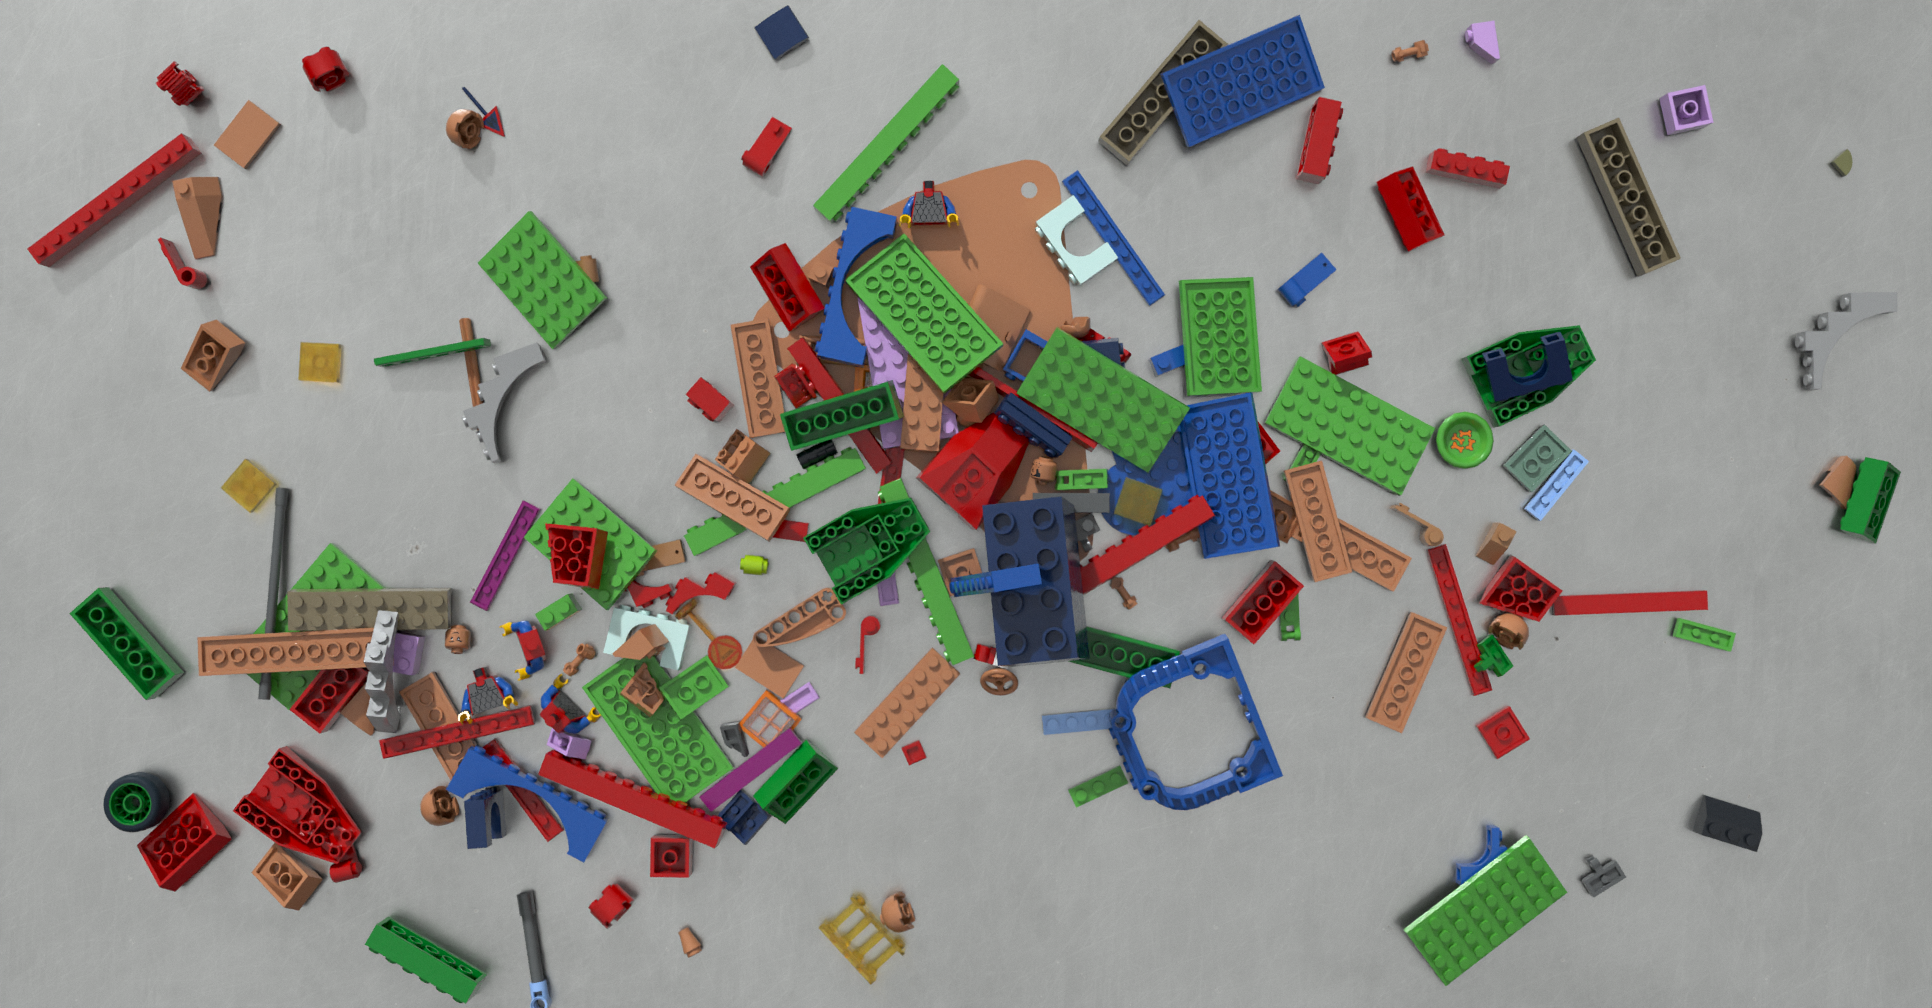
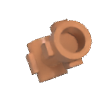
(1420, 49)
(1194, 535)
(1117, 583)
(583, 651)

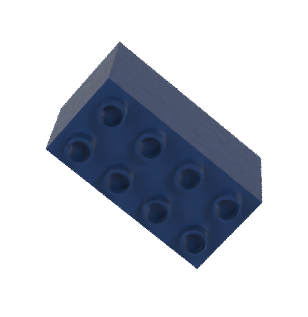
(1044, 619)

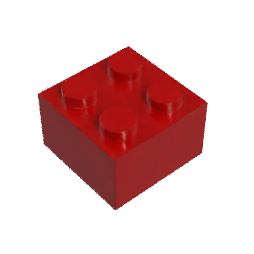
(709, 399)
(671, 856)

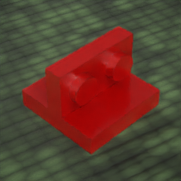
(1347, 353)

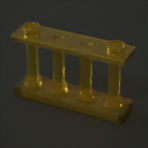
(856, 956)

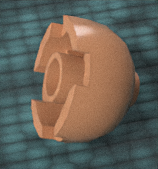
(464, 128)
(1510, 630)
(439, 807)
(897, 914)

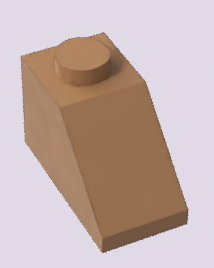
(1496, 543)

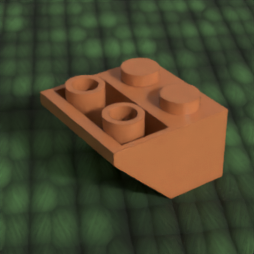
(742, 456)

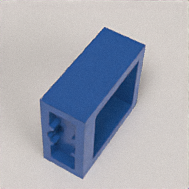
(1027, 336)

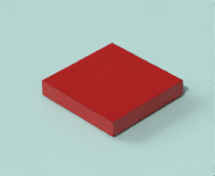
(1502, 732)

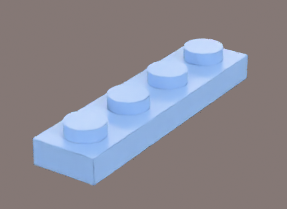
(1556, 485)
(1077, 721)

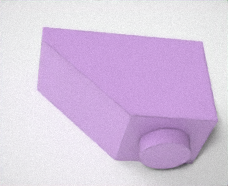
(1483, 40)
(569, 744)

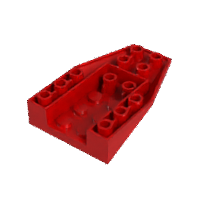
(975, 468)
(299, 810)

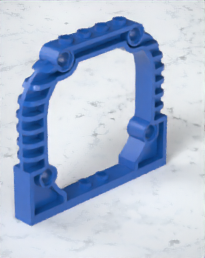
(1259, 760)

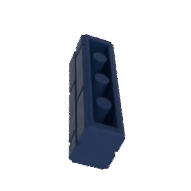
(1032, 425)

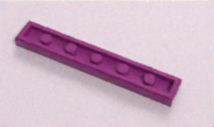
(505, 556)
(750, 769)

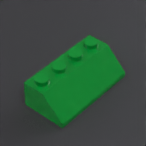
(1870, 499)
(795, 782)

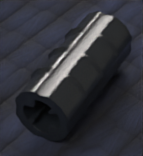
(816, 453)

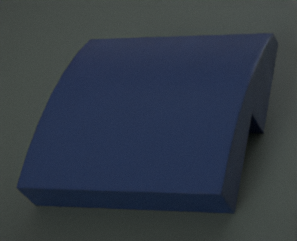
(781, 32)
(744, 816)

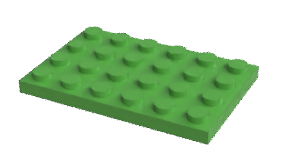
(542, 280)
(1220, 336)
(625, 549)

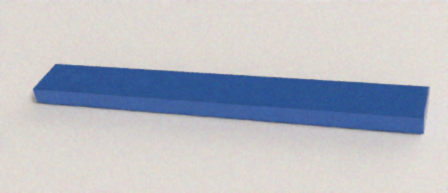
(1111, 233)

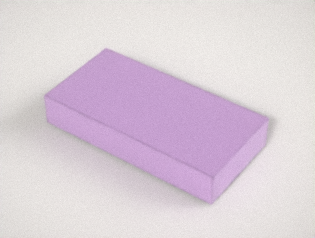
(888, 591)
(801, 698)

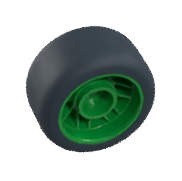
(122, 803)

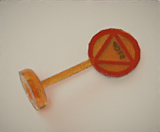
(723, 650)

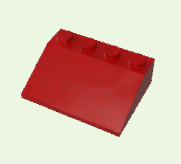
(183, 843)

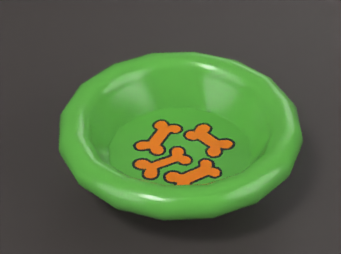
(1464, 440)

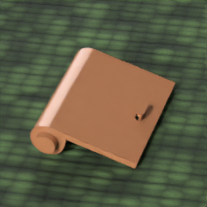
(1002, 317)

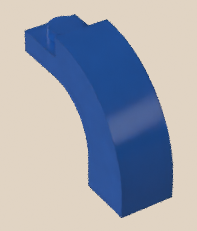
(1493, 849)

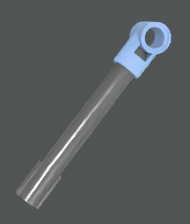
(538, 984)

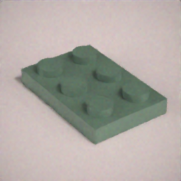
(1537, 458)

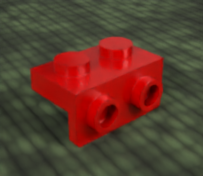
(795, 385)

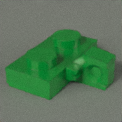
(1492, 657)

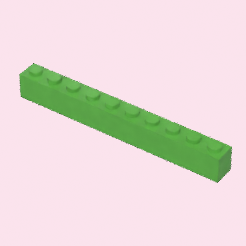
(886, 144)
(790, 494)
(934, 589)

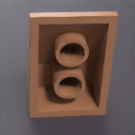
(212, 354)
(1284, 516)
(286, 877)

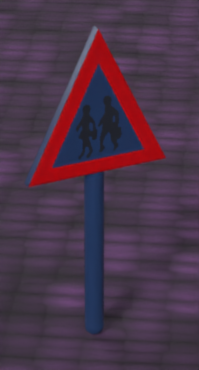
(492, 119)

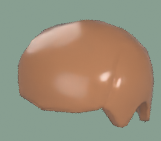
(1078, 328)

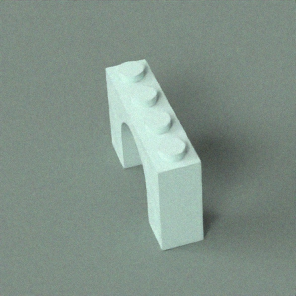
(1082, 267)
(626, 620)

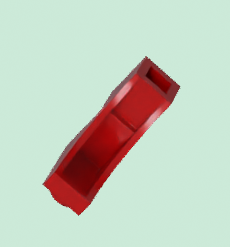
(717, 586)
(644, 595)

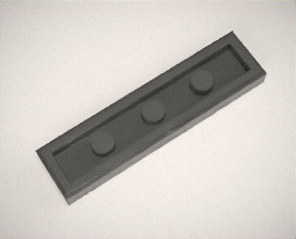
(1082, 501)

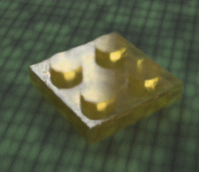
(319, 362)
(248, 485)
(1137, 501)

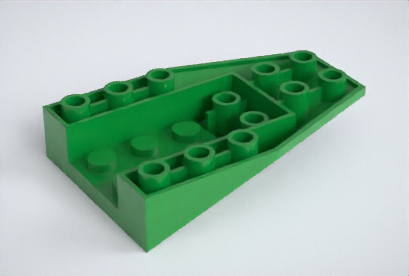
(1524, 358)
(867, 545)

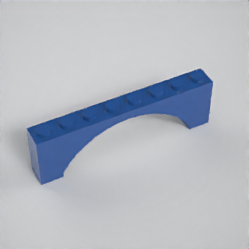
(863, 231)
(996, 581)
(482, 770)

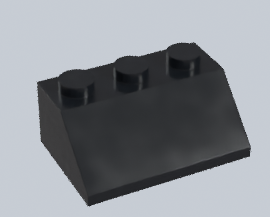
(1729, 823)

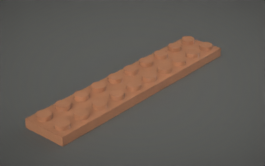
(283, 651)

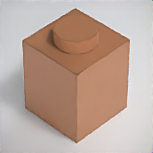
(821, 273)

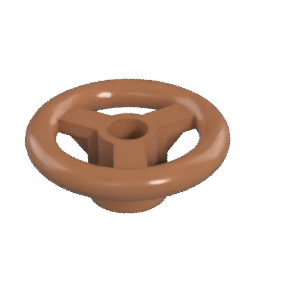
(998, 677)

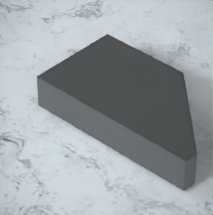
(734, 737)

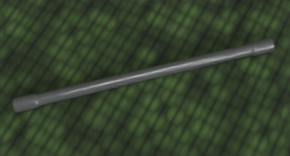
(280, 506)

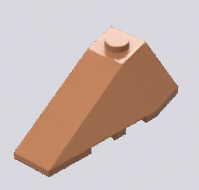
(199, 208)

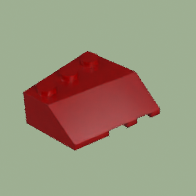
(576, 555)
(1520, 591)

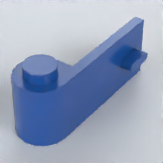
(1306, 280)

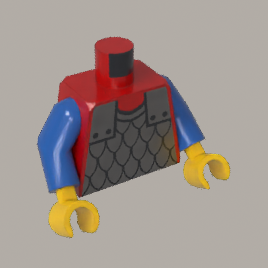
(928, 208)
(530, 646)
(485, 695)
(561, 712)

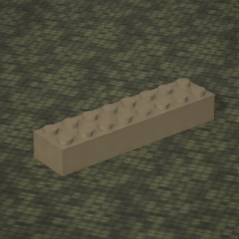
(1151, 103)
(1628, 197)
(359, 608)

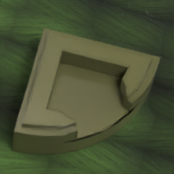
(1843, 162)

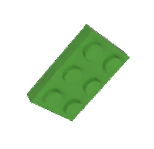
(693, 687)

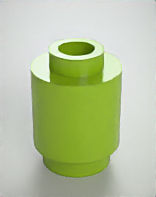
(754, 565)

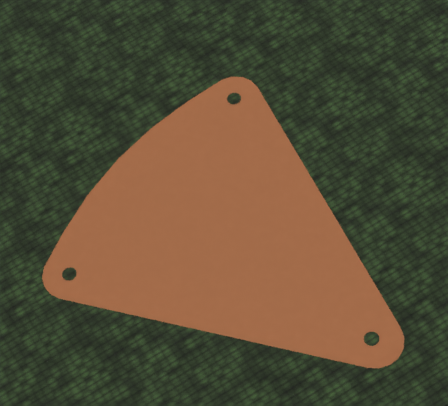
(989, 248)

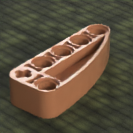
(808, 624)

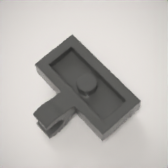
(1085, 527)
(1603, 876)

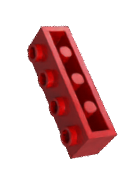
(1467, 169)

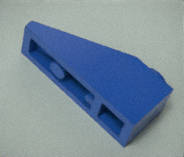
(1167, 361)

